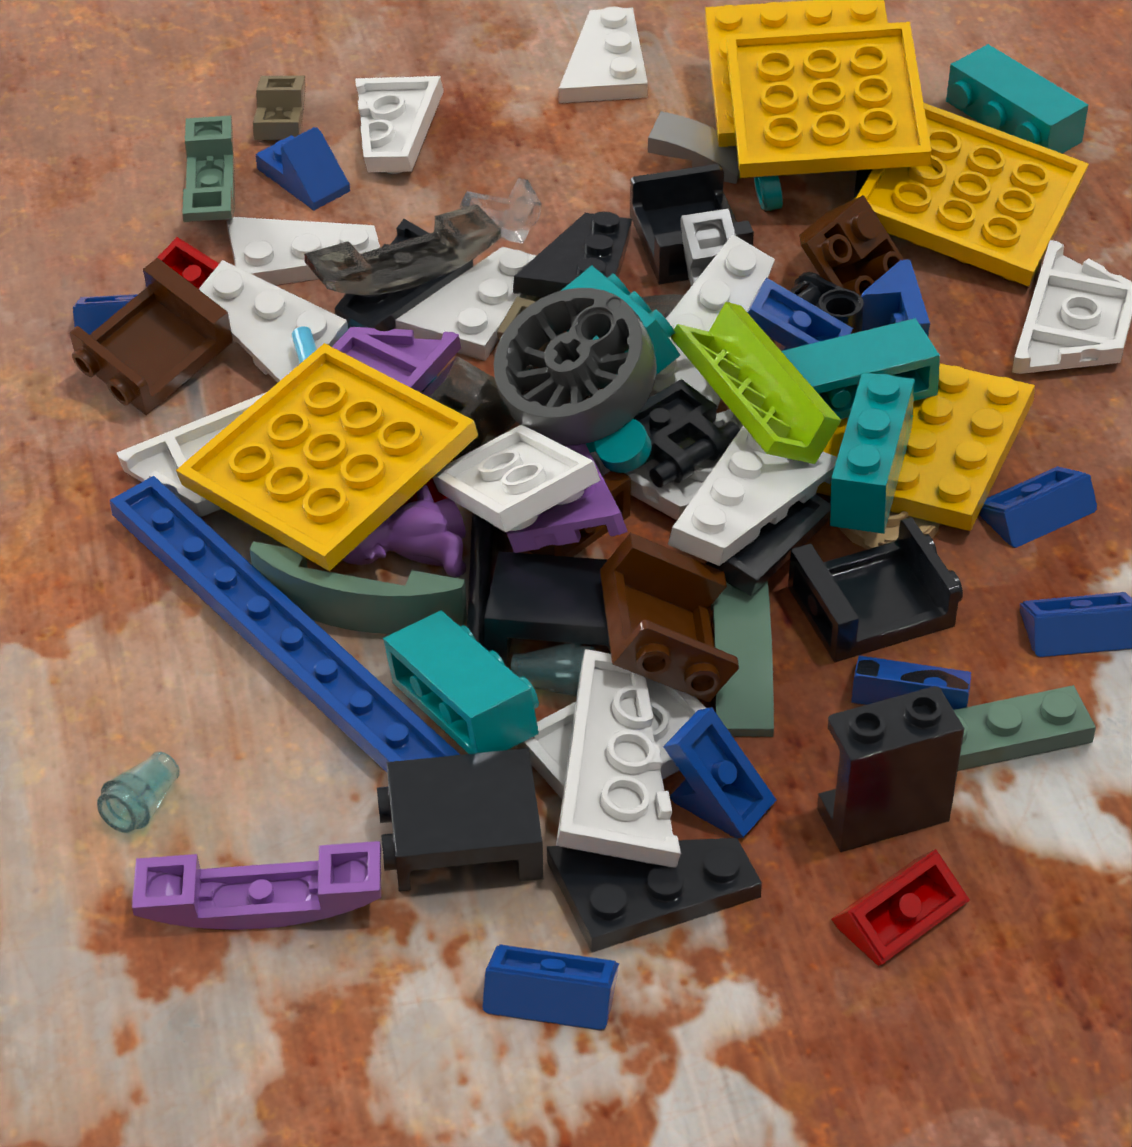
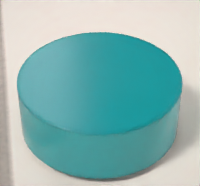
(769, 192)
(625, 448)

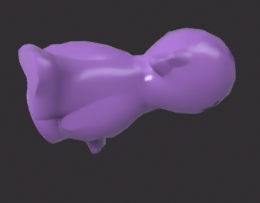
(420, 533)

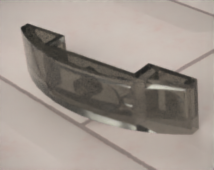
(406, 264)

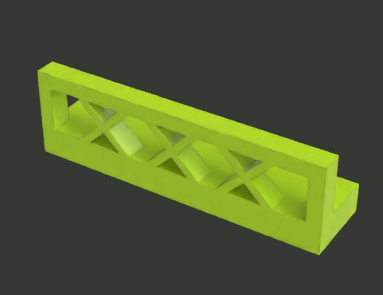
(760, 385)

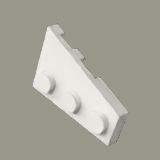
(606, 60)
(396, 119)
(277, 247)
(470, 304)
(266, 317)

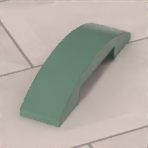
(209, 169)
(357, 601)
(744, 631)

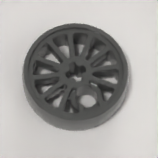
(576, 365)

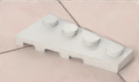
(731, 278)

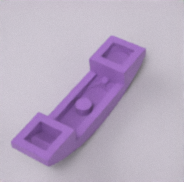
(257, 896)

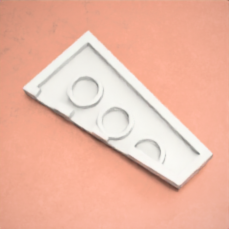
(743, 496)
(613, 772)

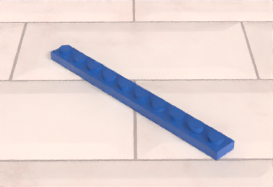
(276, 627)

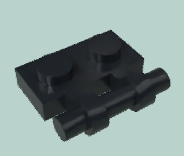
(672, 418)

